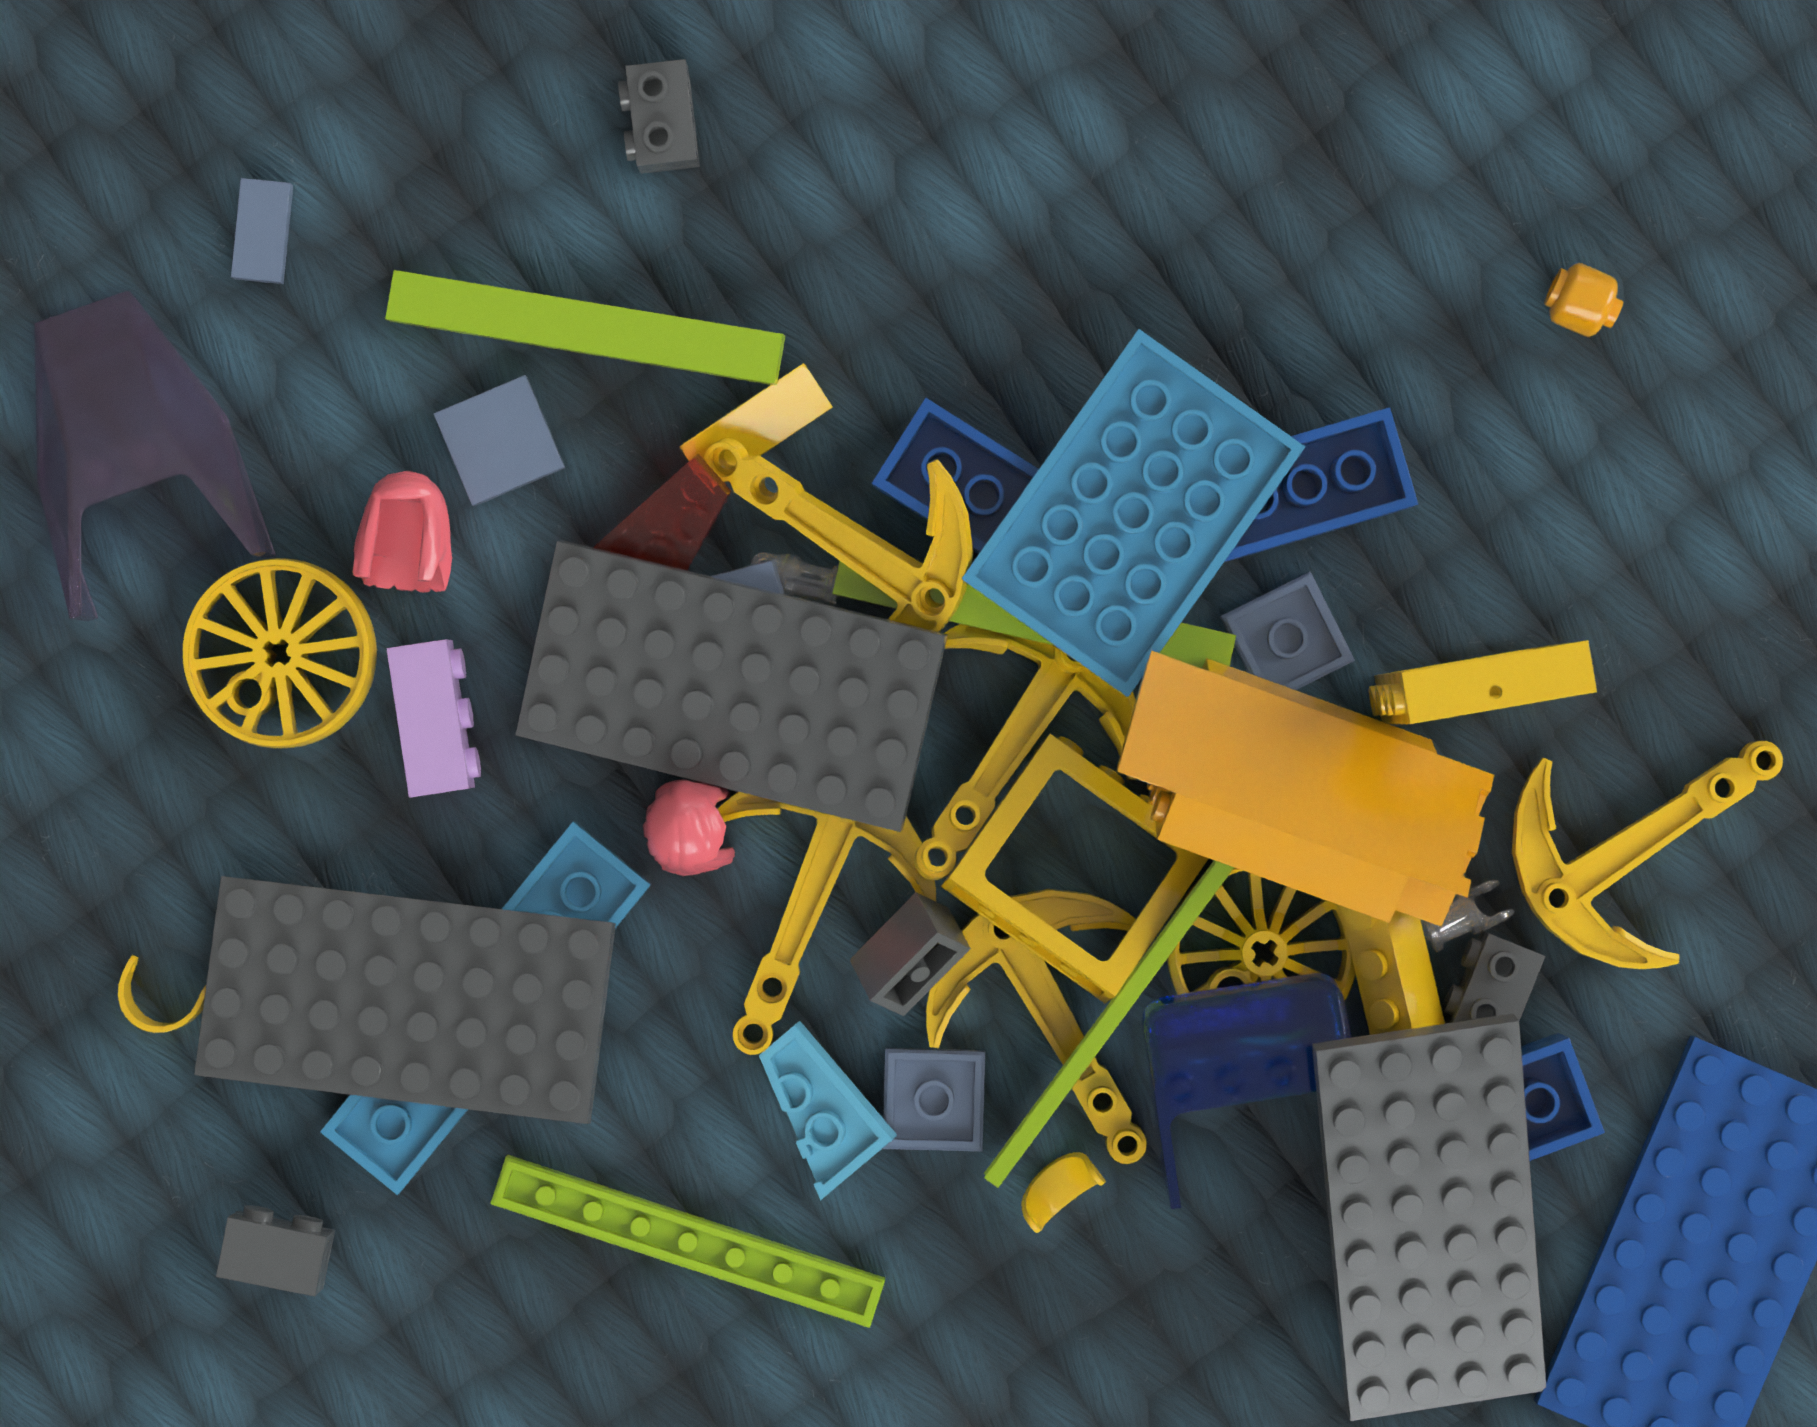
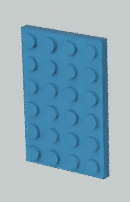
(1133, 512)

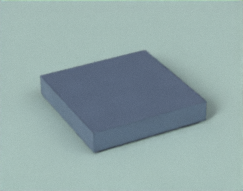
(499, 440)
(1288, 635)
(934, 1098)

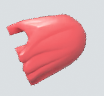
(404, 535)
(687, 828)

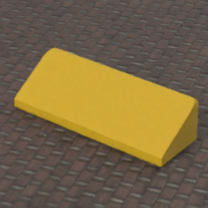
(766, 417)

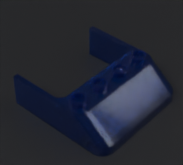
(1236, 1048)

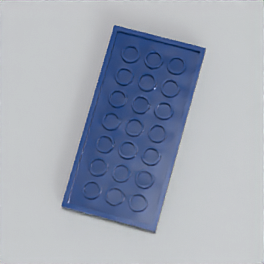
(1697, 1255)

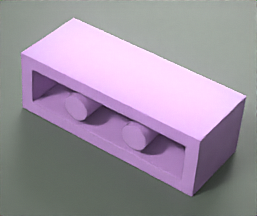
(433, 717)

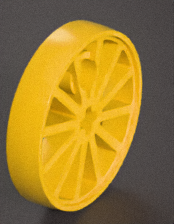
(278, 677)
(1262, 932)

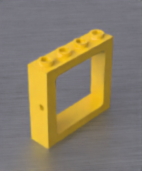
(1483, 683)
(971, 887)

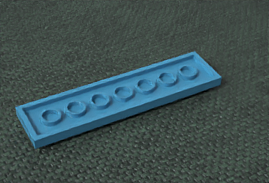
(573, 881)

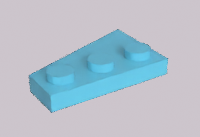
(827, 1111)

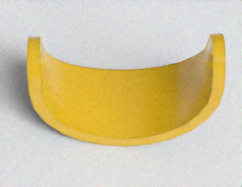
(136, 1017)
(1057, 1186)

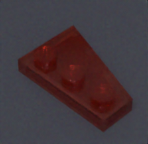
(673, 519)

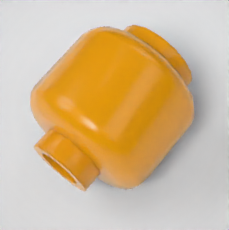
(1583, 299)

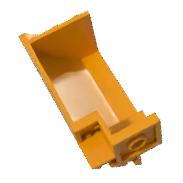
(1303, 790)

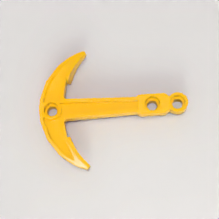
(858, 548)
(1035, 710)
(1583, 878)
(815, 881)
(1043, 998)

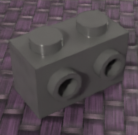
(660, 116)
(909, 954)
(1495, 980)
(276, 1251)

